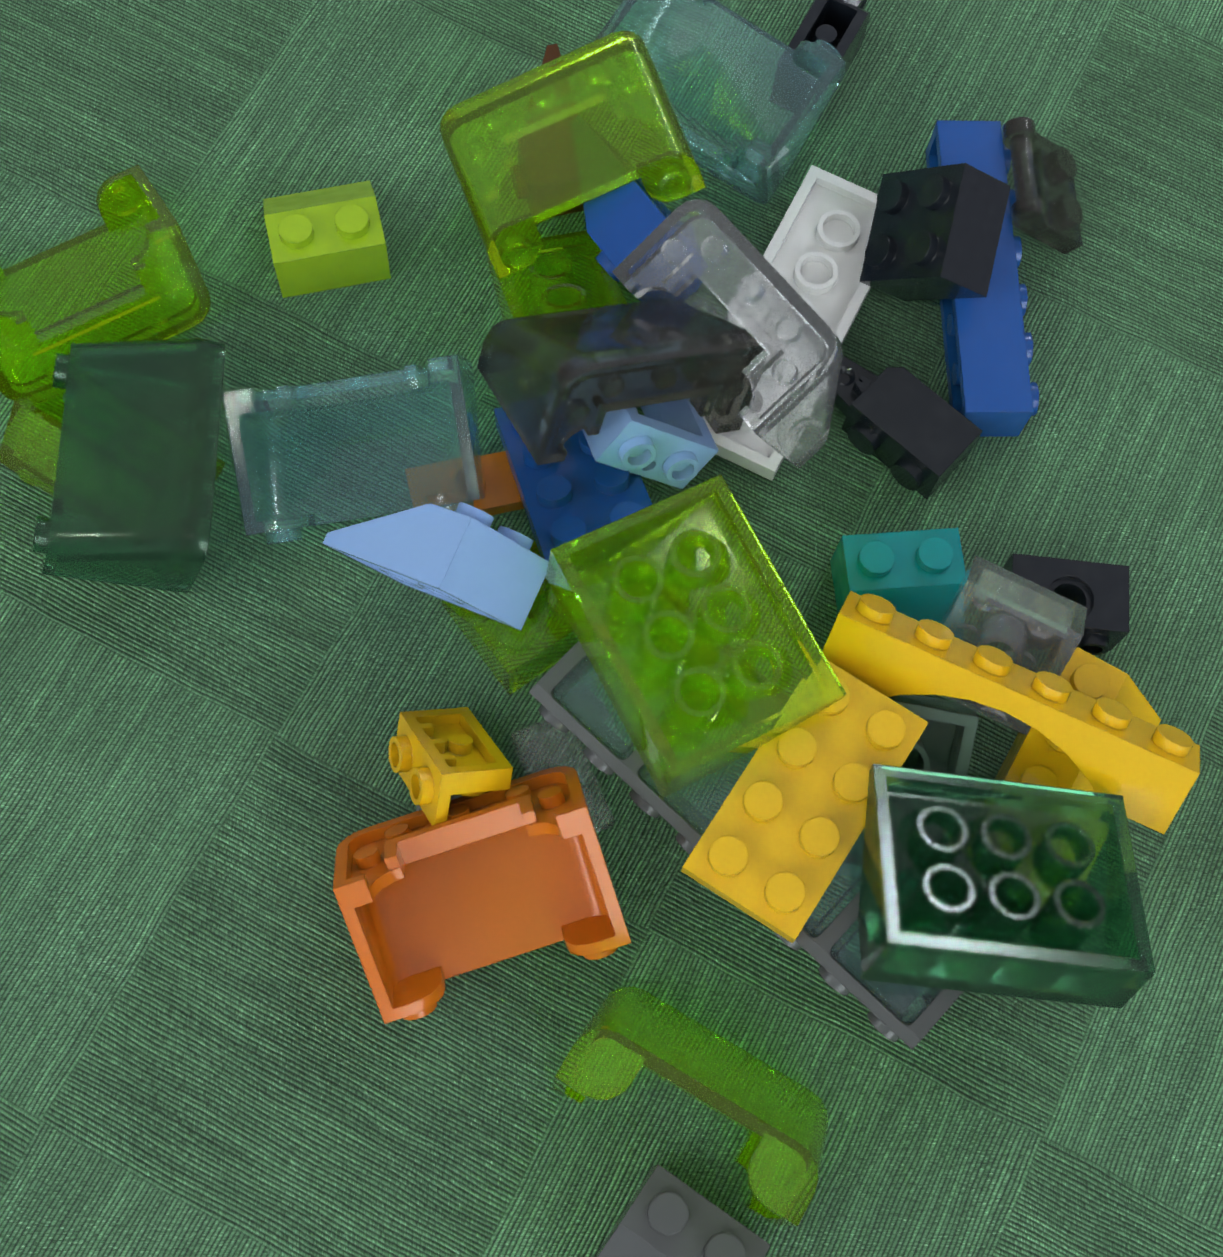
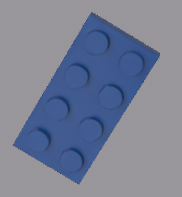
(569, 495)

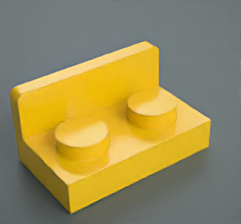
(446, 756)

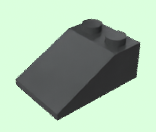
(677, 1221)

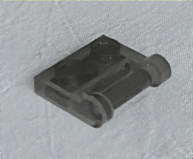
(1043, 187)

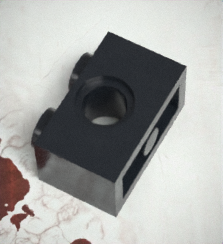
(1092, 584)

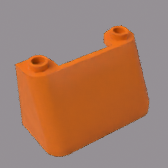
(476, 889)

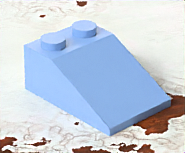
(450, 558)

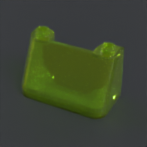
(564, 140)
(104, 285)
(781, 1115)

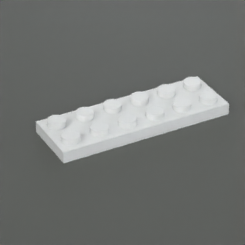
(822, 258)

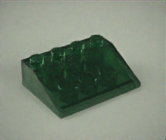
(1000, 889)

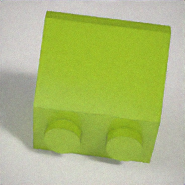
(326, 239)

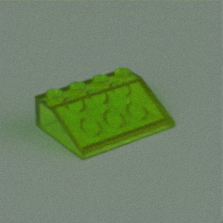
(691, 633)

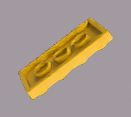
(801, 807)

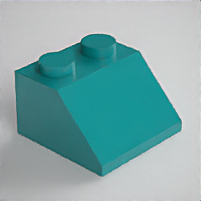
(908, 568)

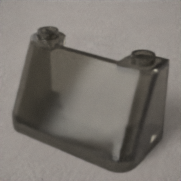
(576, 365)

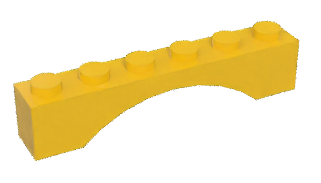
(1107, 743)

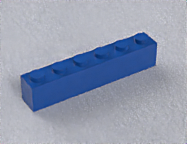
(986, 335)

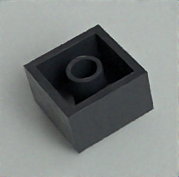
(935, 233)

